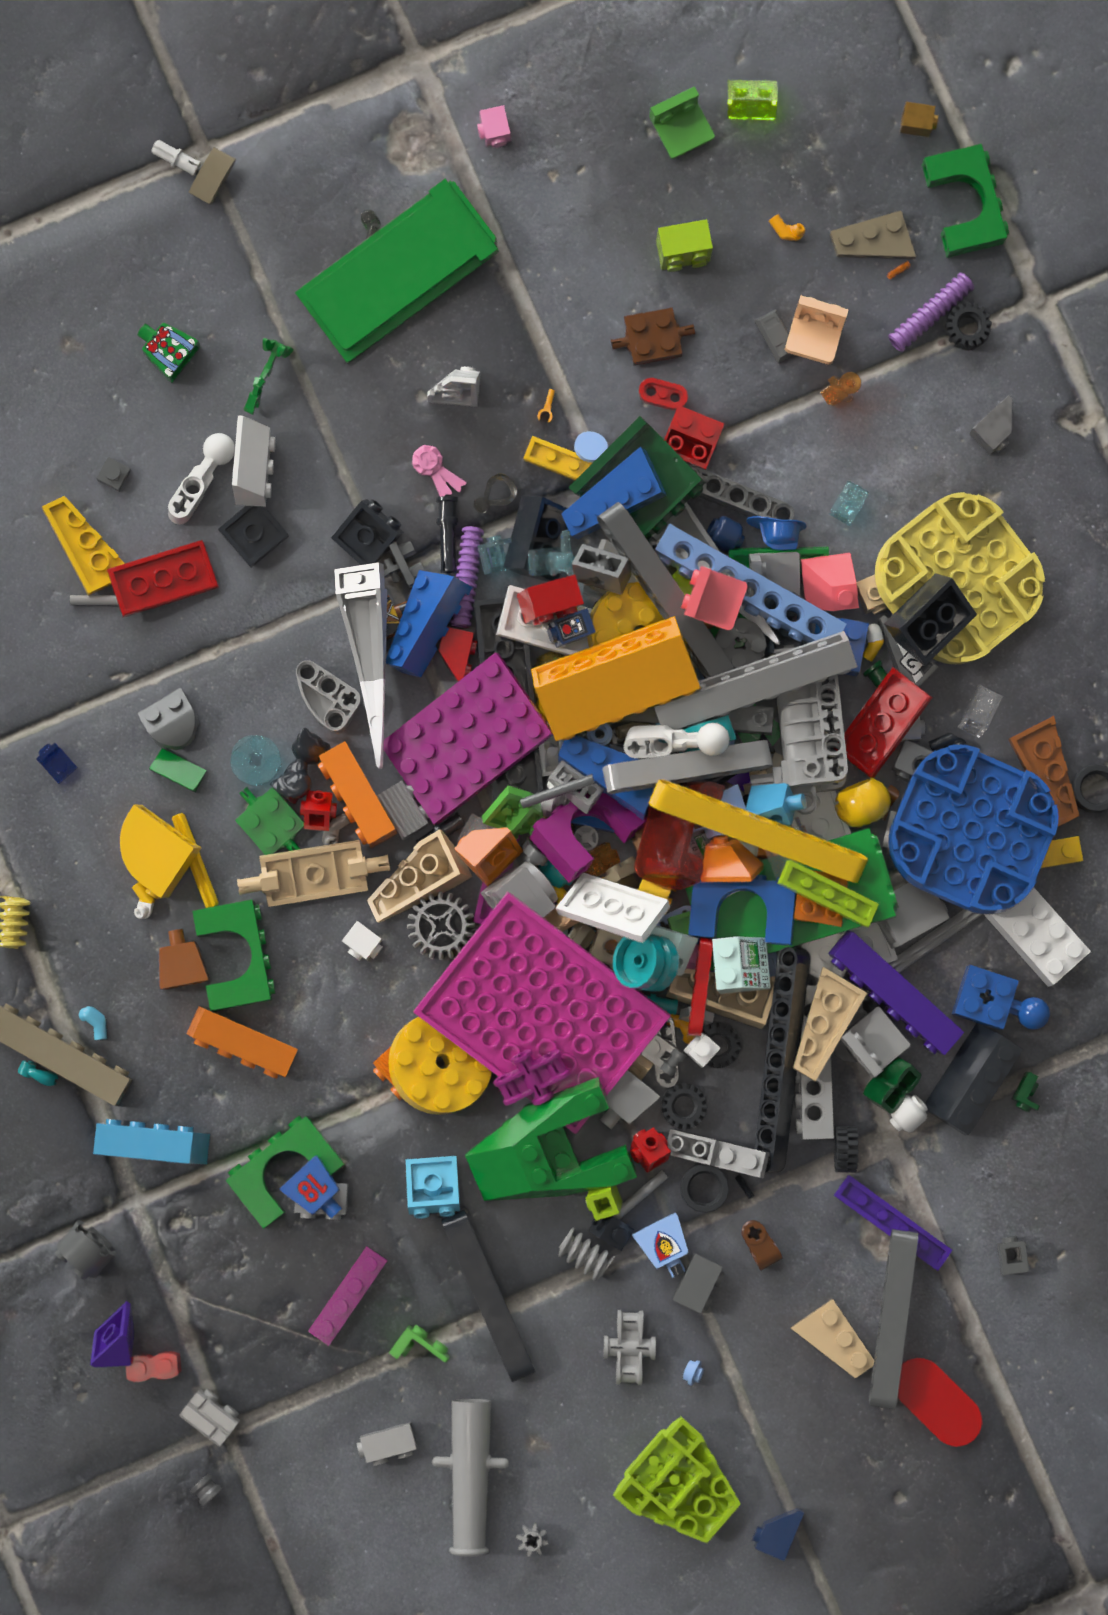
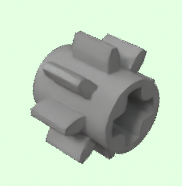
(530, 1547)

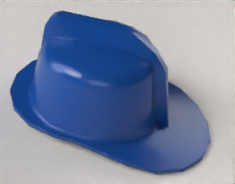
(778, 533)

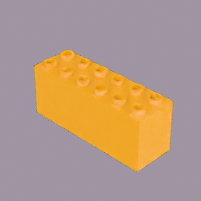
(615, 679)

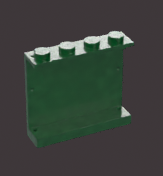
(674, 473)

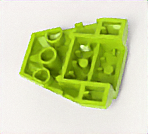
(679, 1484)

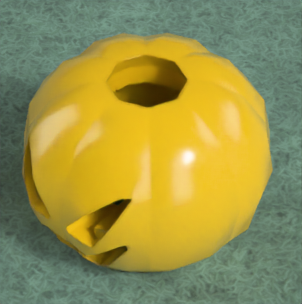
(862, 803)

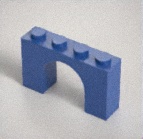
(778, 900)

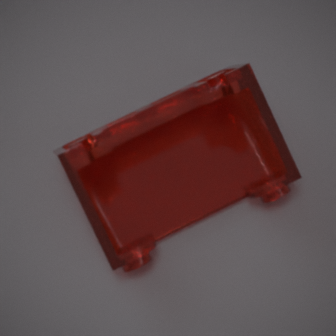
(665, 845)

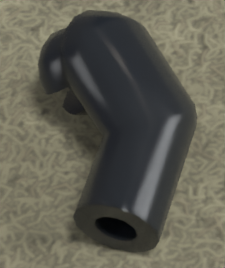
(945, 741)

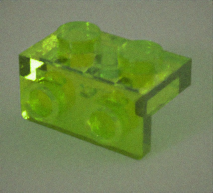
(752, 99)

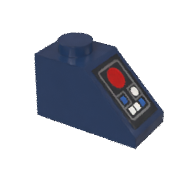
(571, 628)

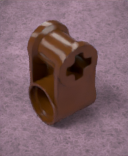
(761, 1248)

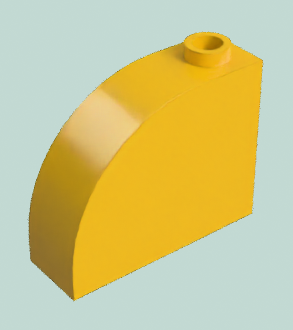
(155, 851)

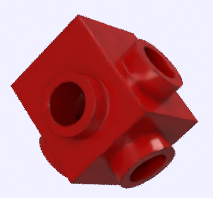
(318, 810)
(649, 1149)

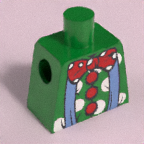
(168, 349)

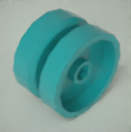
(646, 964)

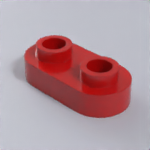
(664, 391)

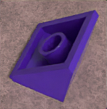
(114, 1340)

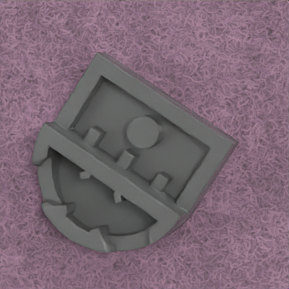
(171, 721)

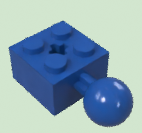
(1031, 1012)

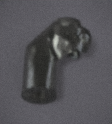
(370, 222)

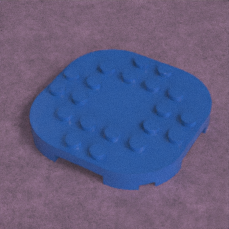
(972, 830)

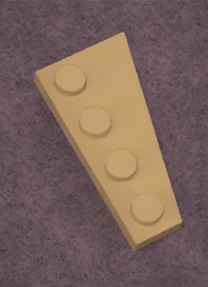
(827, 1020)

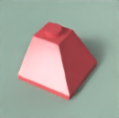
(830, 582)

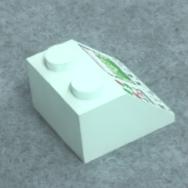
(741, 964)

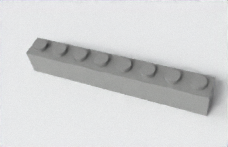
(760, 681)

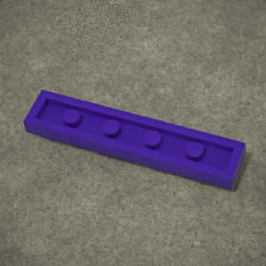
(888, 1218)

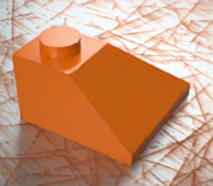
(488, 852)
(729, 861)

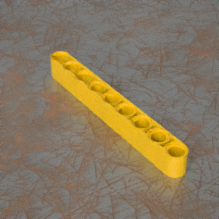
(758, 831)

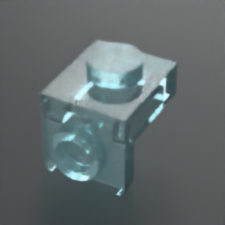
(849, 503)
(493, 554)

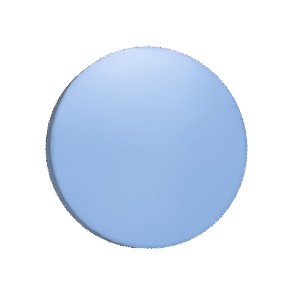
(590, 446)

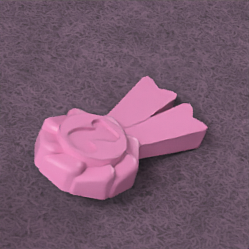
(428, 462)

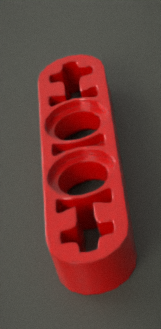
(700, 986)

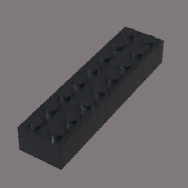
(527, 772)

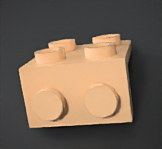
(816, 330)

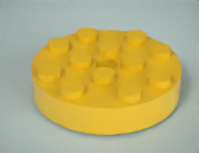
(620, 614)
(423, 1082)

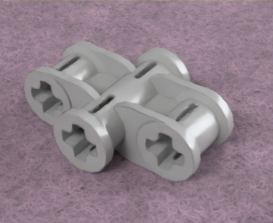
(629, 1357)

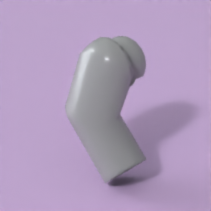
(332, 836)

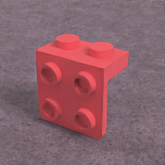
(714, 598)

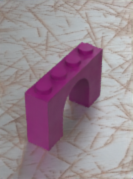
(560, 846)

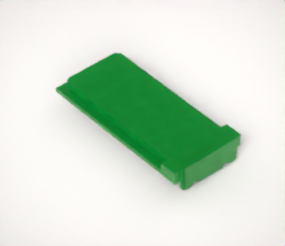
(399, 270)
(746, 913)

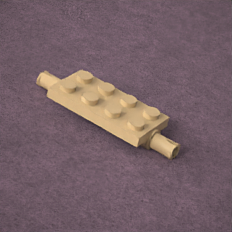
(313, 873)

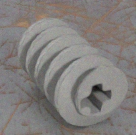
(584, 1254)

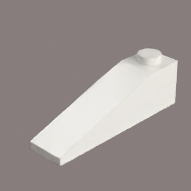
(457, 388)

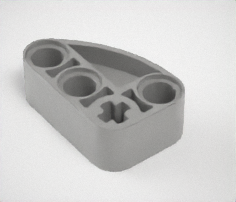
(323, 704)

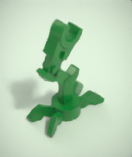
(277, 350)

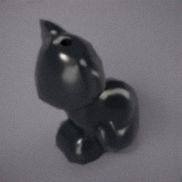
(295, 781)

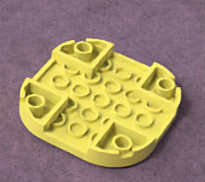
(977, 548)

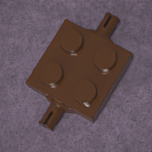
(652, 336)

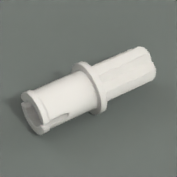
(176, 157)

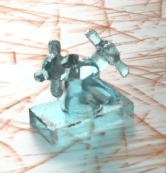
(553, 559)

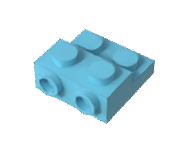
(432, 1186)

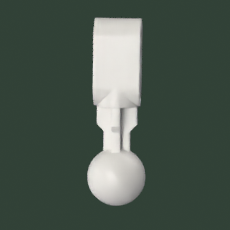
(218, 451)
(710, 739)

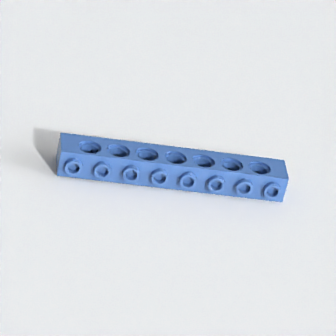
(763, 588)

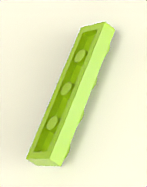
(827, 893)

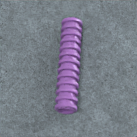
(931, 312)
(467, 573)

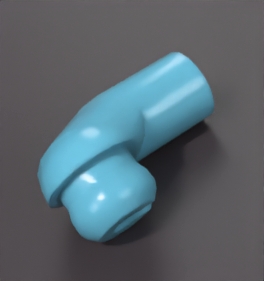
(96, 1019)

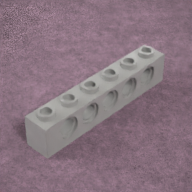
(823, 1126)

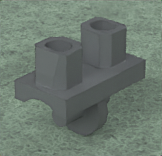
(401, 553)

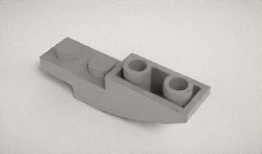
(717, 1153)

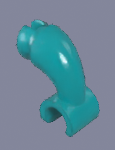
(29, 1070)

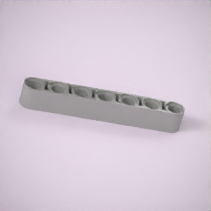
(686, 767)

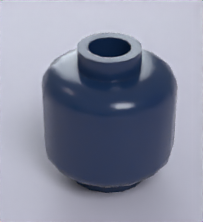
(726, 533)

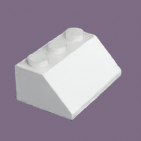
(252, 463)

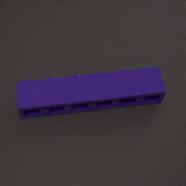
(896, 993)

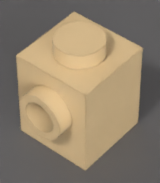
(869, 596)

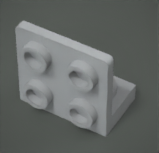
(779, 568)
(875, 1041)

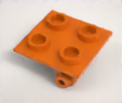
(810, 911)

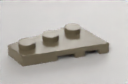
(876, 237)

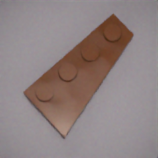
(1042, 754)

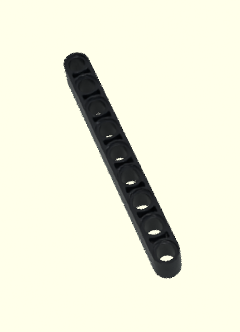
(787, 1048)

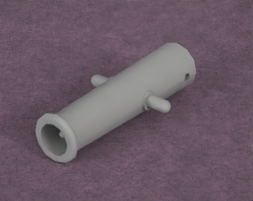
(470, 1469)

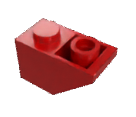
(456, 651)

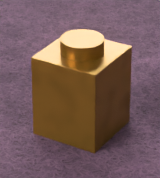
(918, 119)

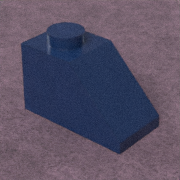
(778, 1533)

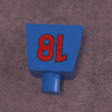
(313, 1188)

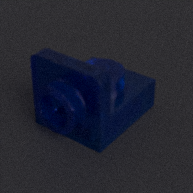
(56, 762)

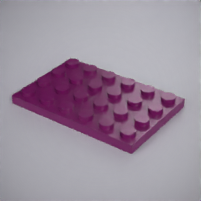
(466, 738)

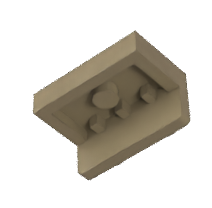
(624, 874)

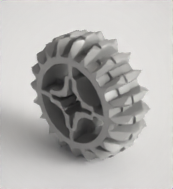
(422, 913)

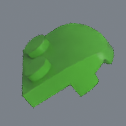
(509, 813)

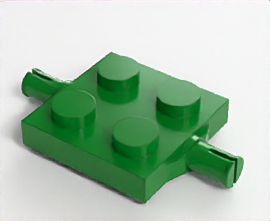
(270, 821)

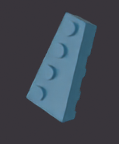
(151, 1143)

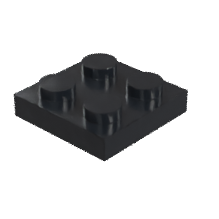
(253, 533)

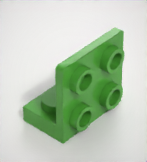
(681, 123)
(405, 1343)

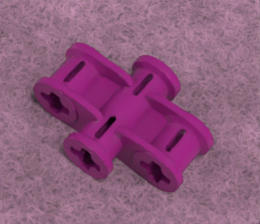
(524, 1081)

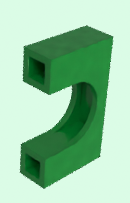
(970, 167)
(254, 984)
(249, 1180)

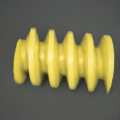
(13, 922)

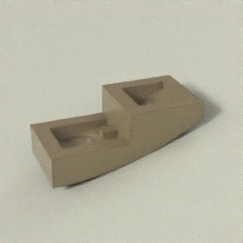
(212, 175)

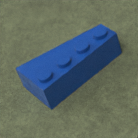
(424, 621)
(590, 759)

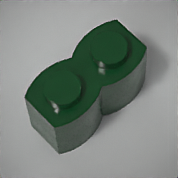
(892, 1085)

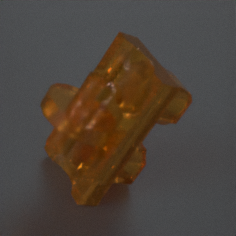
(842, 388)
(603, 859)

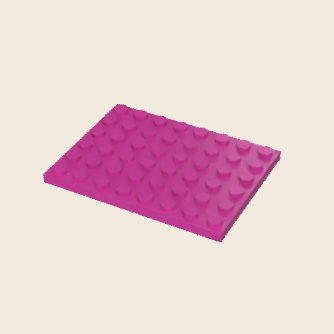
(540, 991)

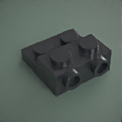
(367, 532)

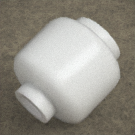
(909, 1114)

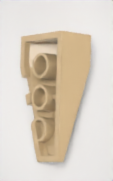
(426, 871)

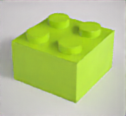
(684, 245)

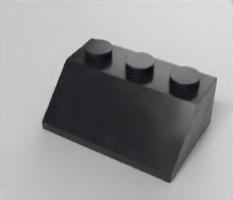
(536, 527)
(930, 618)

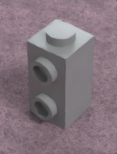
(387, 1443)

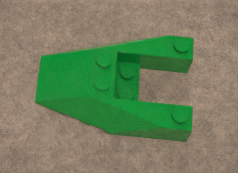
(534, 1155)

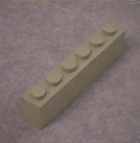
(61, 1057)

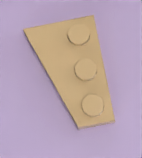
(834, 1337)

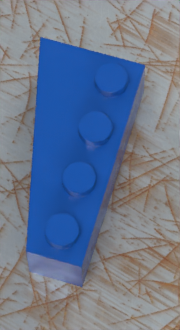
(631, 483)

